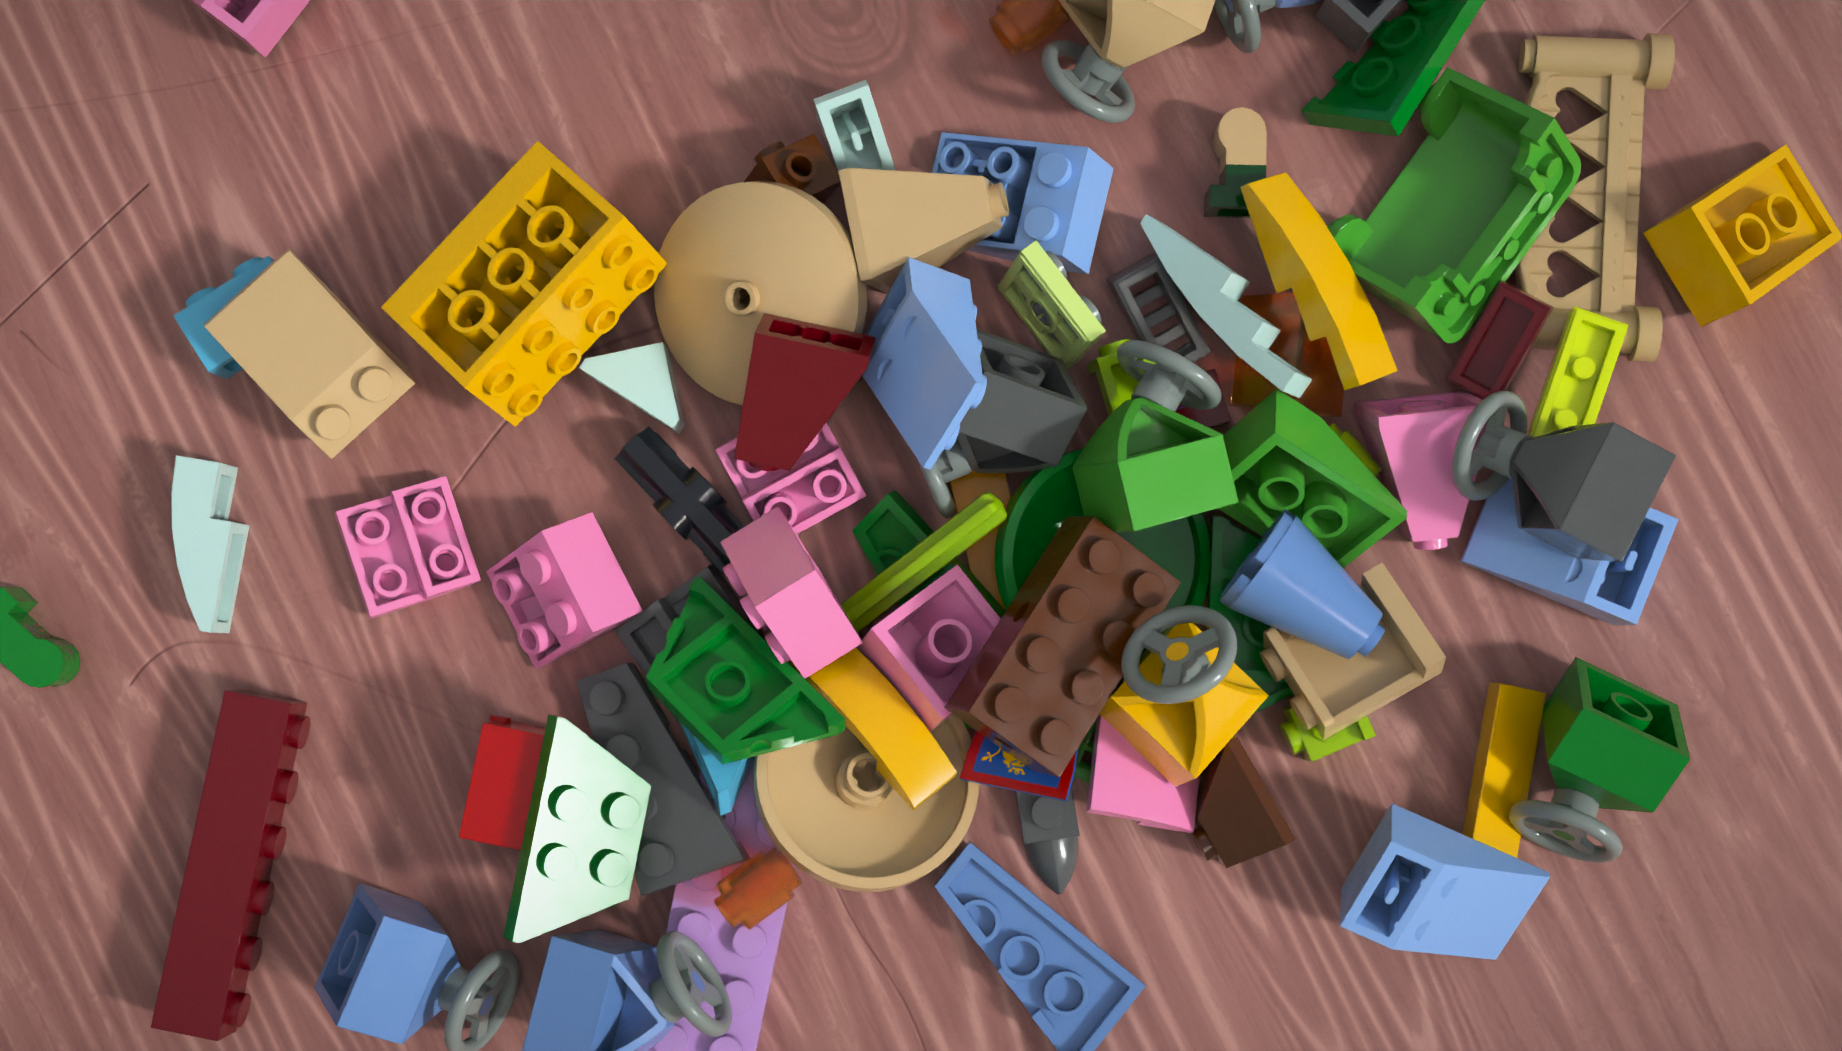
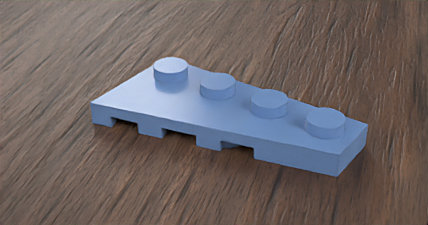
(1051, 966)

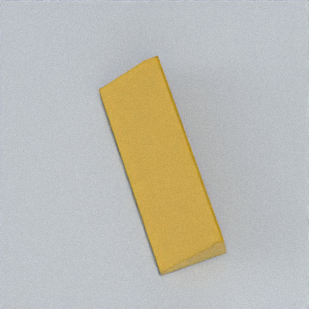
(1503, 764)

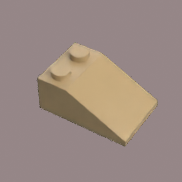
(310, 353)

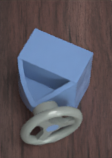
(399, 970)
(623, 993)

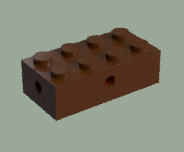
(1061, 645)

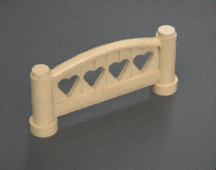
(1613, 80)

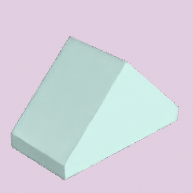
(853, 128)
(642, 378)

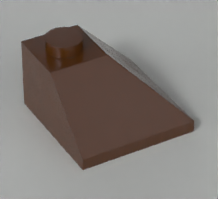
(1236, 810)

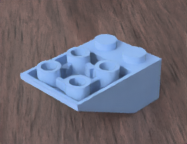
(1050, 190)
(926, 357)
(1595, 587)
(1436, 890)

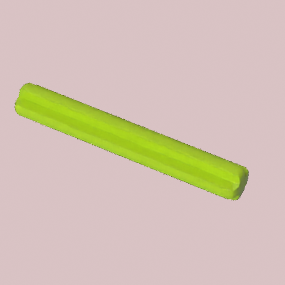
(924, 560)

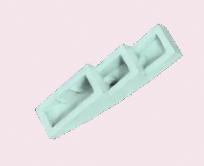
(1214, 295)

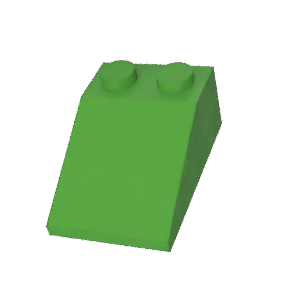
(1297, 463)

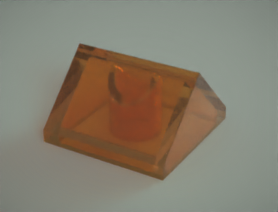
(1293, 345)

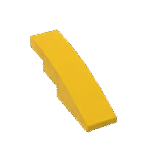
(1327, 292)

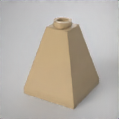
(916, 217)

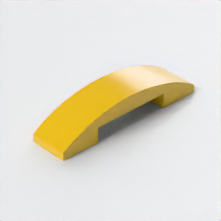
(885, 726)

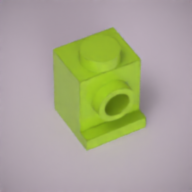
(1310, 742)

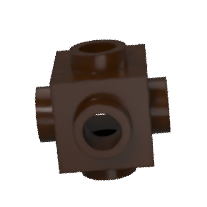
(797, 165)

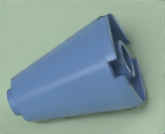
(1304, 591)

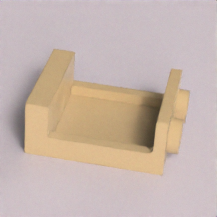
(1340, 690)

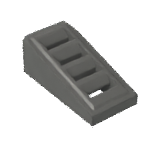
(1176, 306)

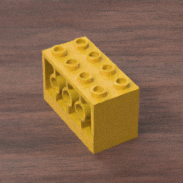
(525, 284)

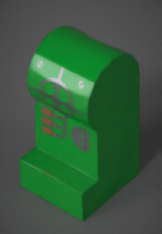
(29, 648)

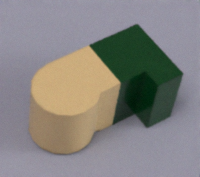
(1241, 147)

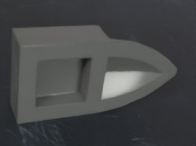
(1050, 837)

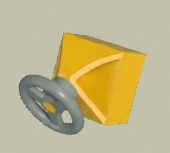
(1182, 692)

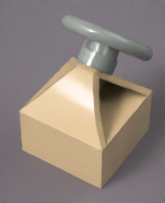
(1117, 37)

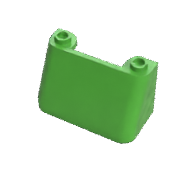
(1461, 206)

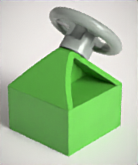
(1148, 459)

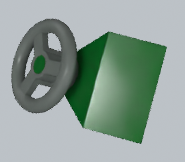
(1605, 751)

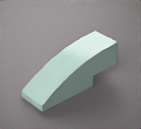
(205, 542)

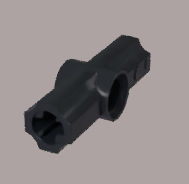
(680, 494)

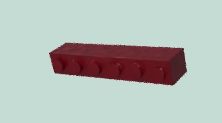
(231, 865)

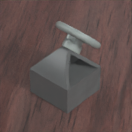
(1017, 426)
(1571, 486)

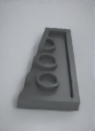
(682, 825)

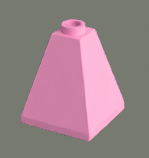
(1416, 447)

